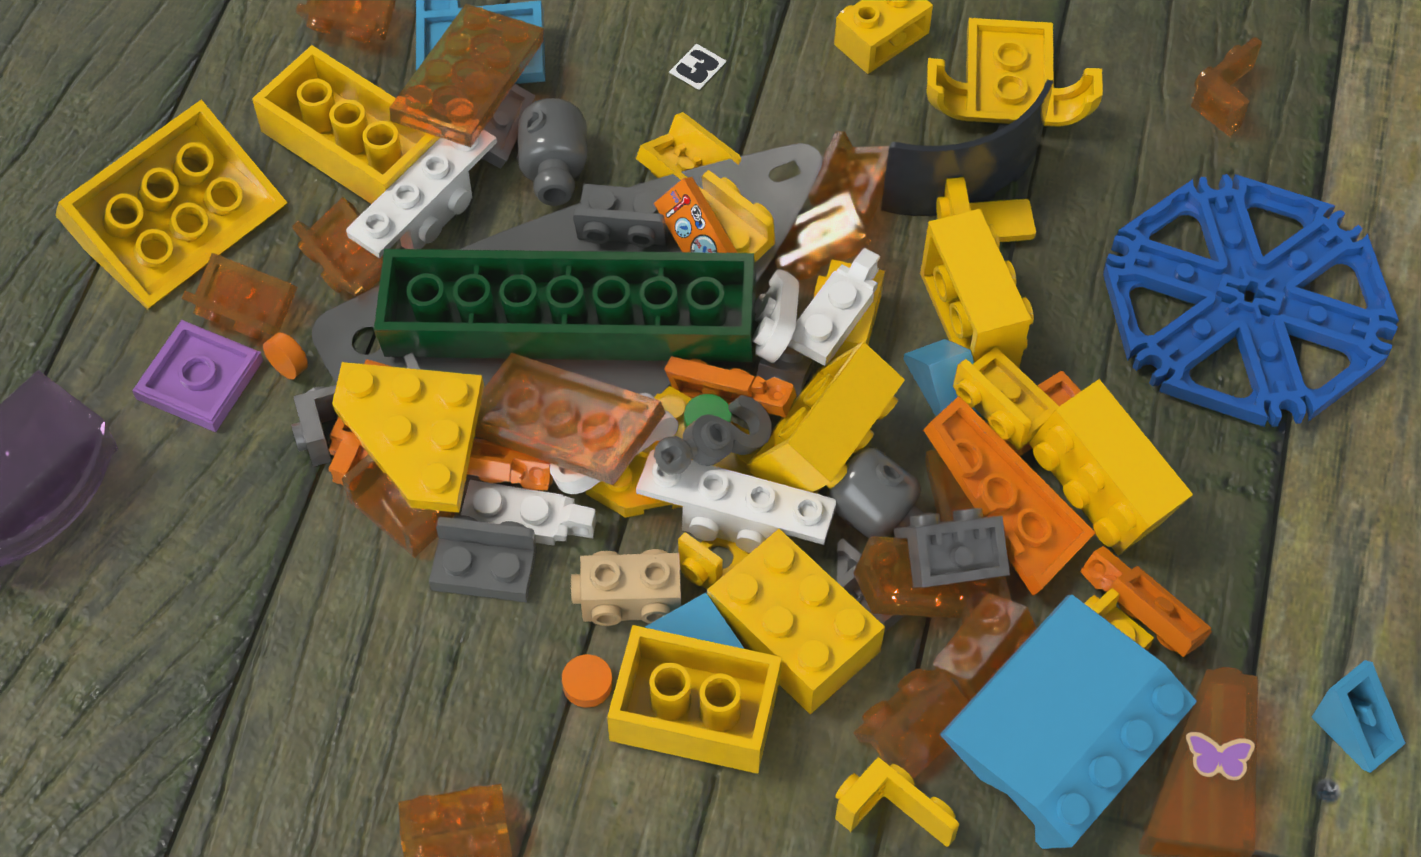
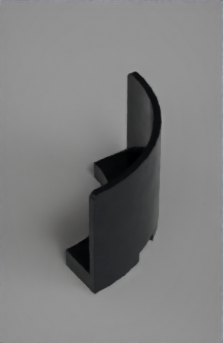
(919, 173)

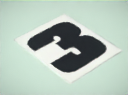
(697, 66)

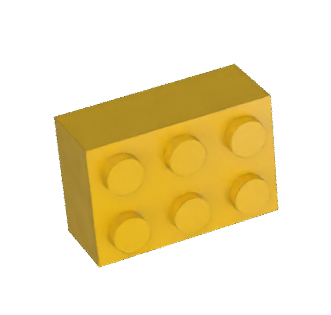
(975, 286)
(829, 422)
(1108, 467)
(795, 610)
(694, 699)

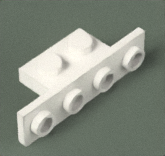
(421, 198)
(737, 505)

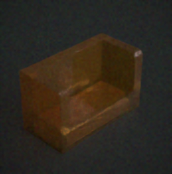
(383, 504)

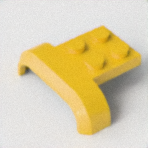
(1007, 73)

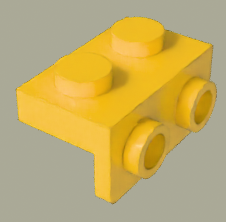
(683, 148)
(1004, 396)

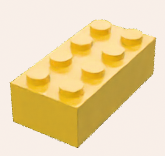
(339, 124)

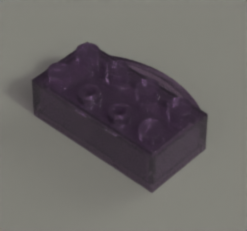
(49, 459)

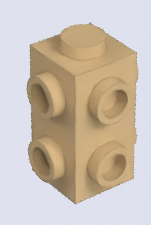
(627, 586)

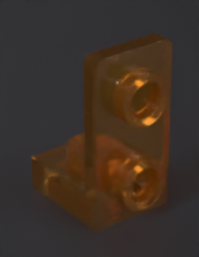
(1214, 94)

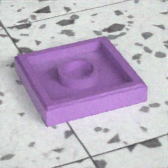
(198, 375)

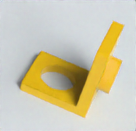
(701, 564)

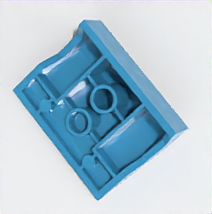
(1068, 721)

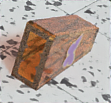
(1211, 779)

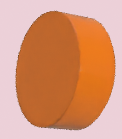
(285, 355)
(587, 681)

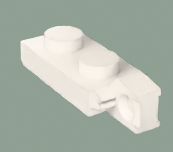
(836, 309)
(547, 513)

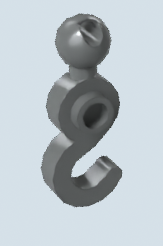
(713, 438)

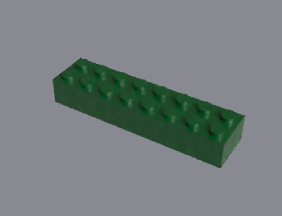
(566, 305)

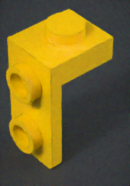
(1010, 217)
(862, 793)

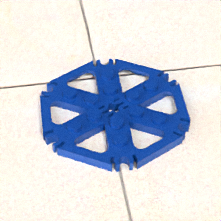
(1278, 304)

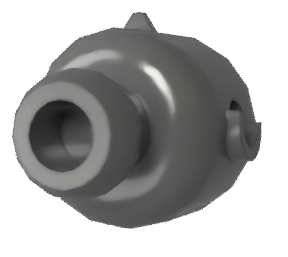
(552, 148)
(876, 494)

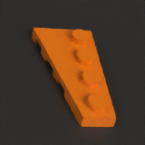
(1037, 522)

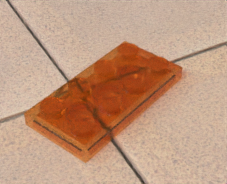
(467, 75)
(566, 418)

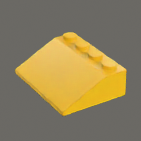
(170, 205)

